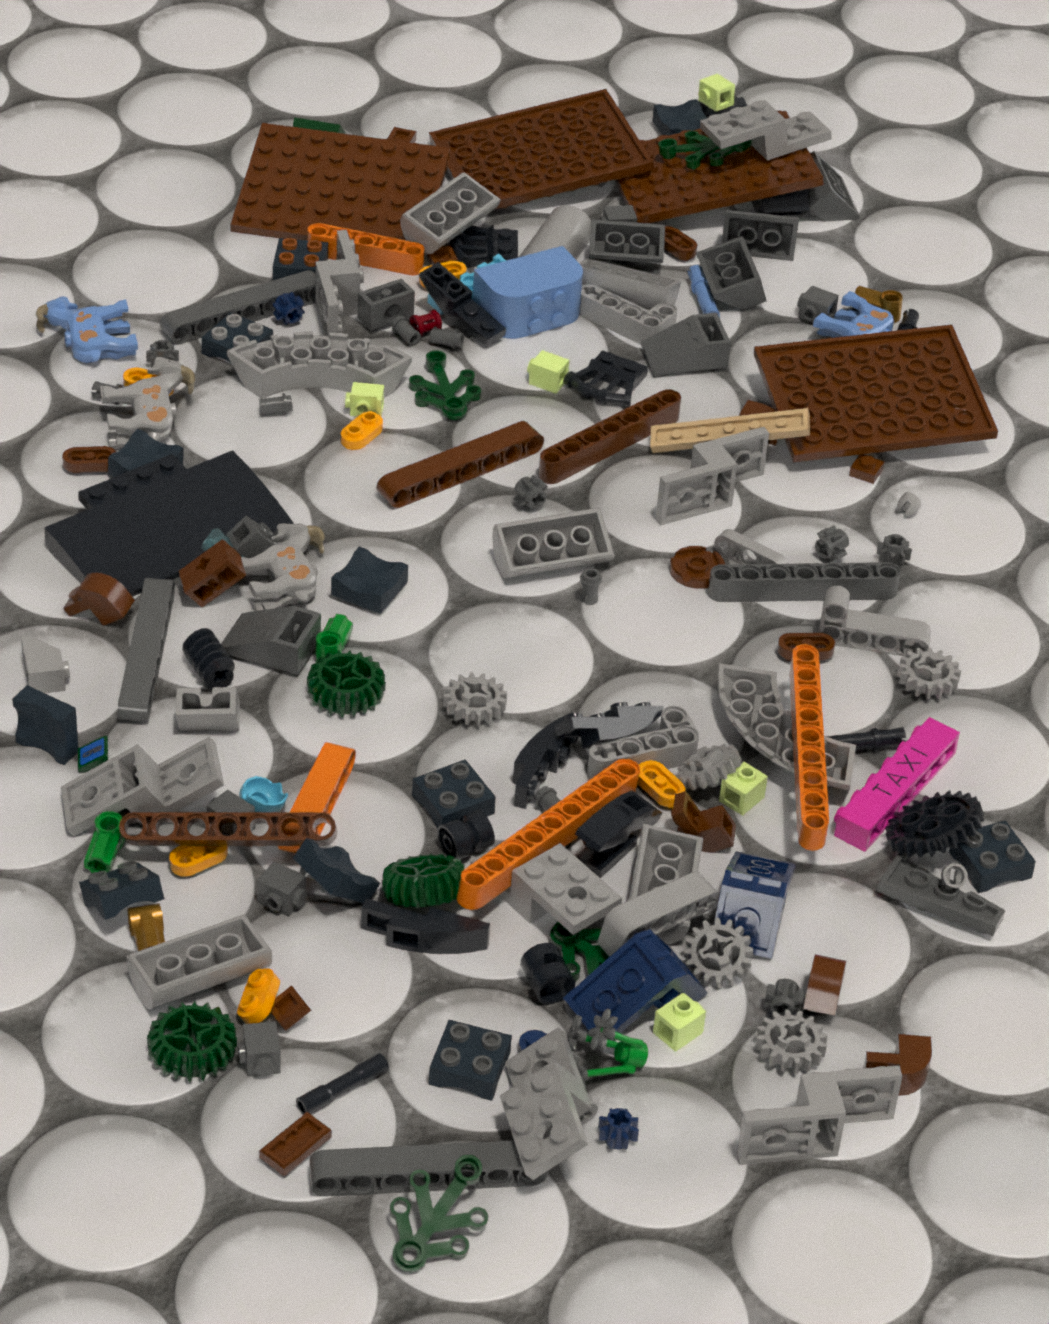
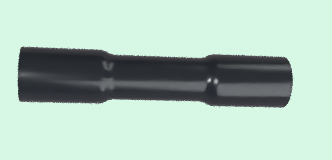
(358, 1075)

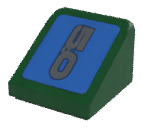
(93, 754)

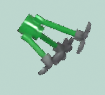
(629, 1052)

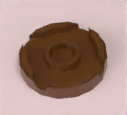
(693, 565)

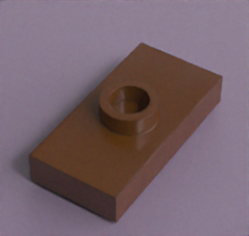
(295, 1144)

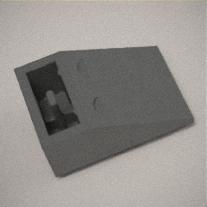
(689, 346)
(275, 637)

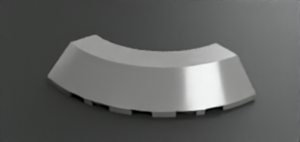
(316, 363)
(757, 714)

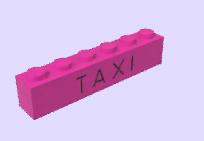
(895, 783)

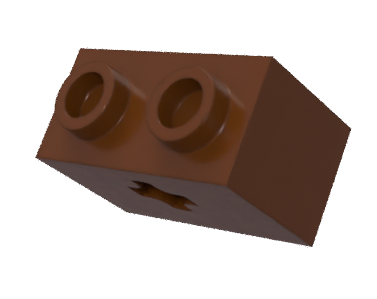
(212, 573)

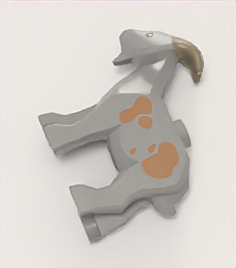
(150, 402)
(288, 568)

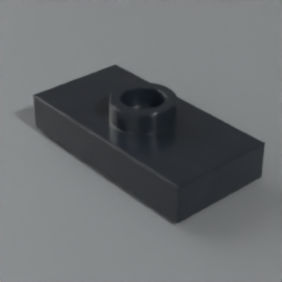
(603, 861)

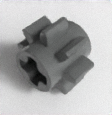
(163, 349)
(530, 492)
(832, 543)
(894, 550)
(783, 996)

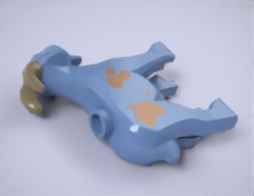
(850, 322)
(89, 329)

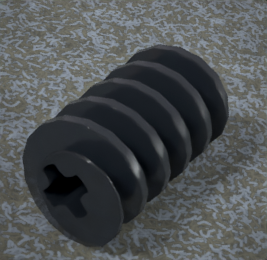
(209, 658)

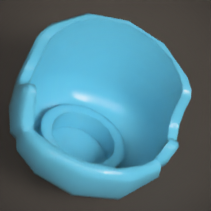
(263, 794)

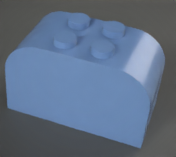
(531, 291)

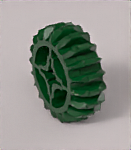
(346, 683)
(422, 880)
(192, 1041)

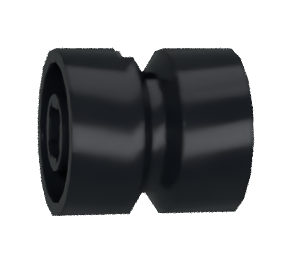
(466, 835)
(547, 973)

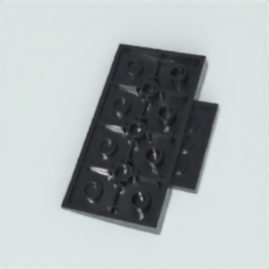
(159, 518)

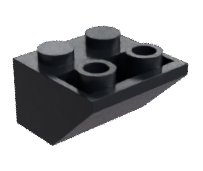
(785, 204)

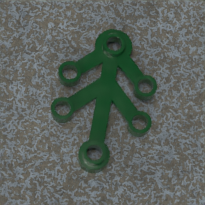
(703, 146)
(451, 406)
(568, 942)
(435, 1219)

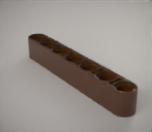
(608, 436)
(460, 464)
(214, 822)

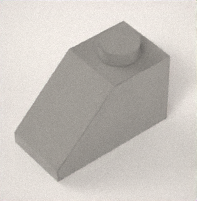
(44, 665)

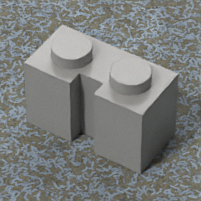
(208, 711)

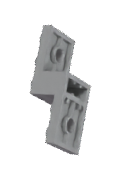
(767, 129)
(338, 285)
(712, 476)
(141, 784)
(550, 885)
(545, 1103)
(818, 1119)

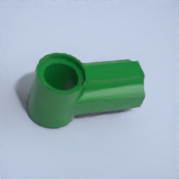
(333, 636)
(104, 843)

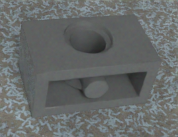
(383, 303)

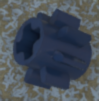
(288, 308)
(618, 1128)

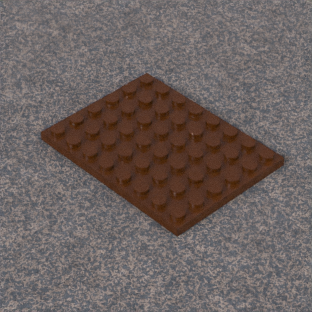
(546, 148)
(744, 177)
(333, 180)
(877, 392)

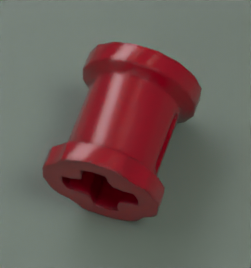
(426, 318)

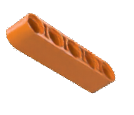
(374, 249)
(322, 786)

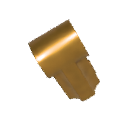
(887, 300)
(146, 925)

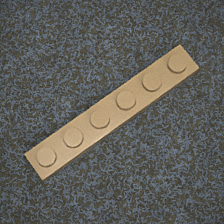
(686, 434)

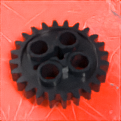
(934, 824)

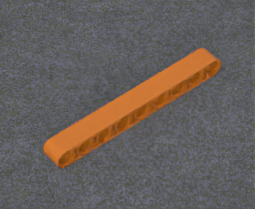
(808, 748)
(557, 825)

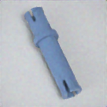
(702, 290)

